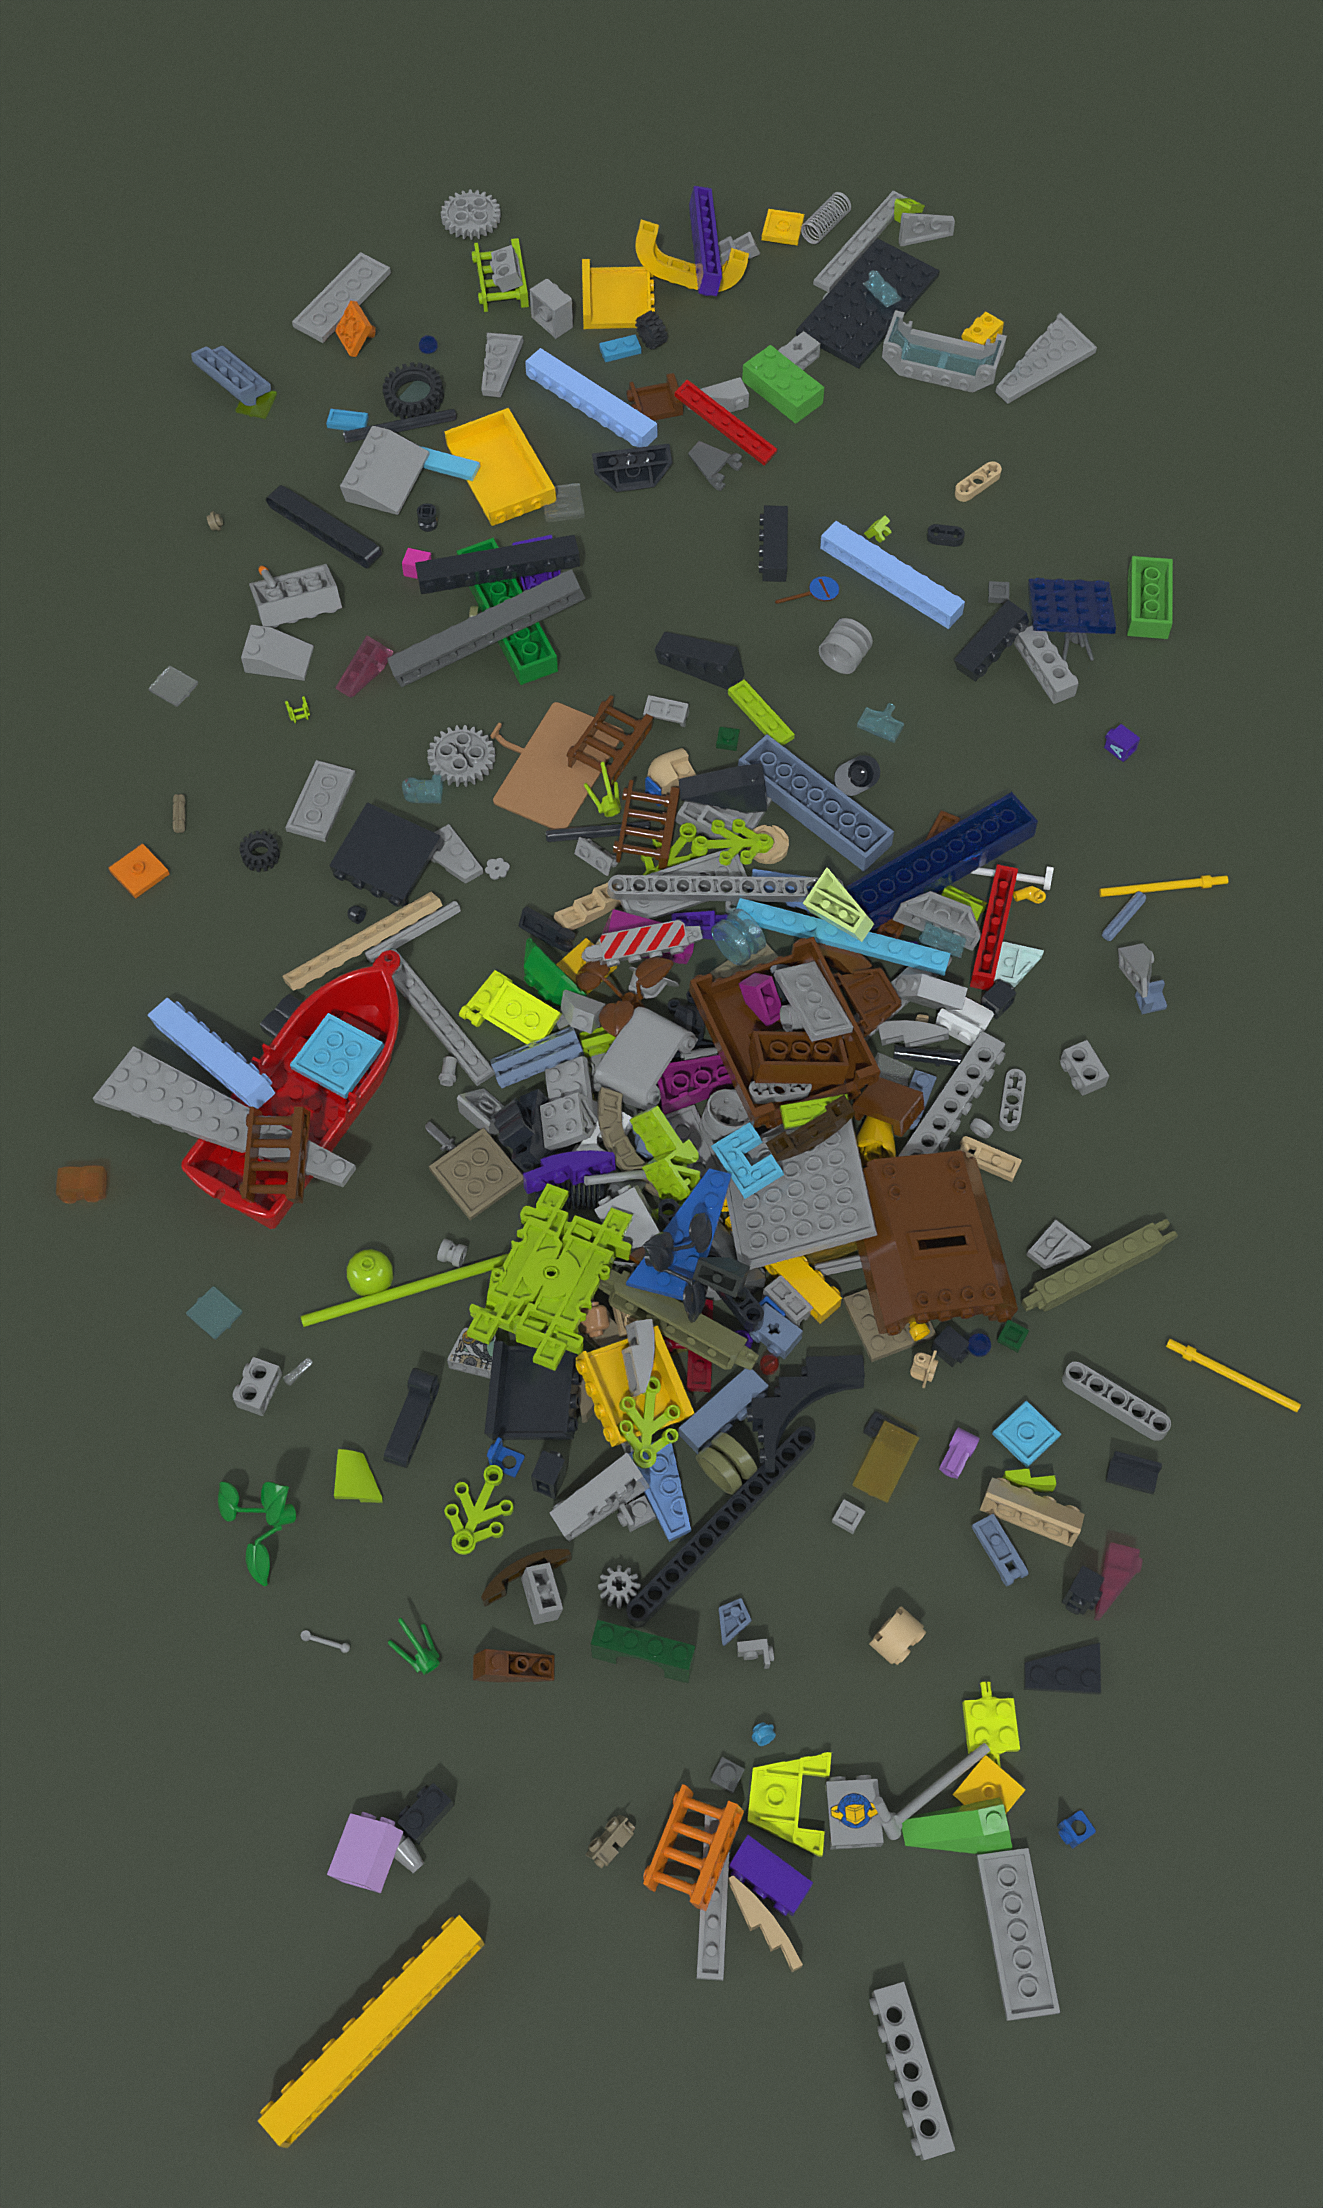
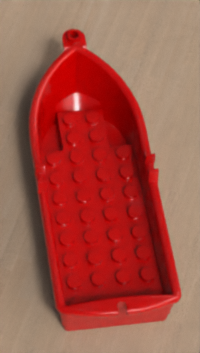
(360, 998)

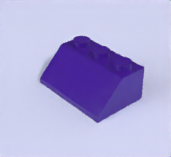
(770, 1876)

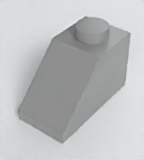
(581, 1011)

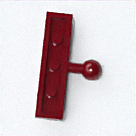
(697, 1367)

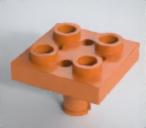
(354, 328)

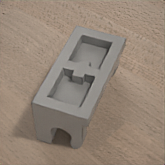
(667, 710)
(788, 1300)

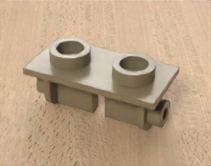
(602, 1848)

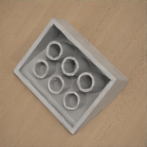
(383, 471)
(296, 596)

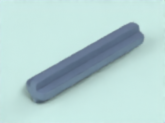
(1124, 916)

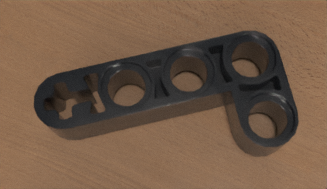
(413, 1417)

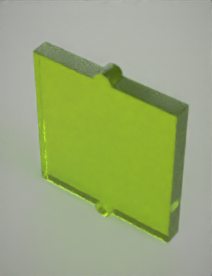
(261, 408)

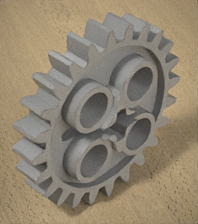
(470, 214)
(451, 744)

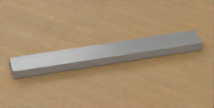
(857, 244)
(441, 1023)

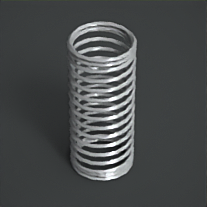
(820, 225)

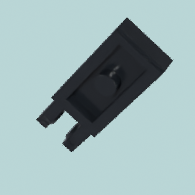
(546, 930)

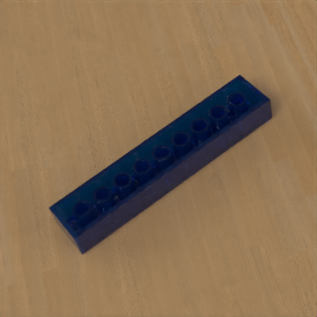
(944, 858)

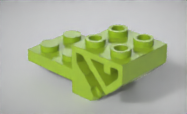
(671, 1156)

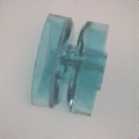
(738, 936)

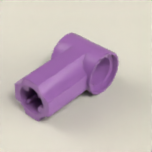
(960, 1449)

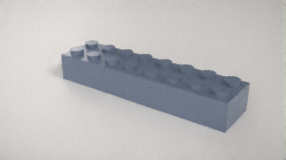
(819, 804)

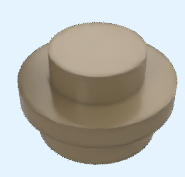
(215, 521)

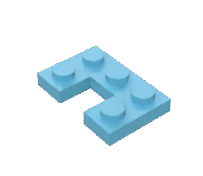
(746, 1177)

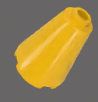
(875, 1140)

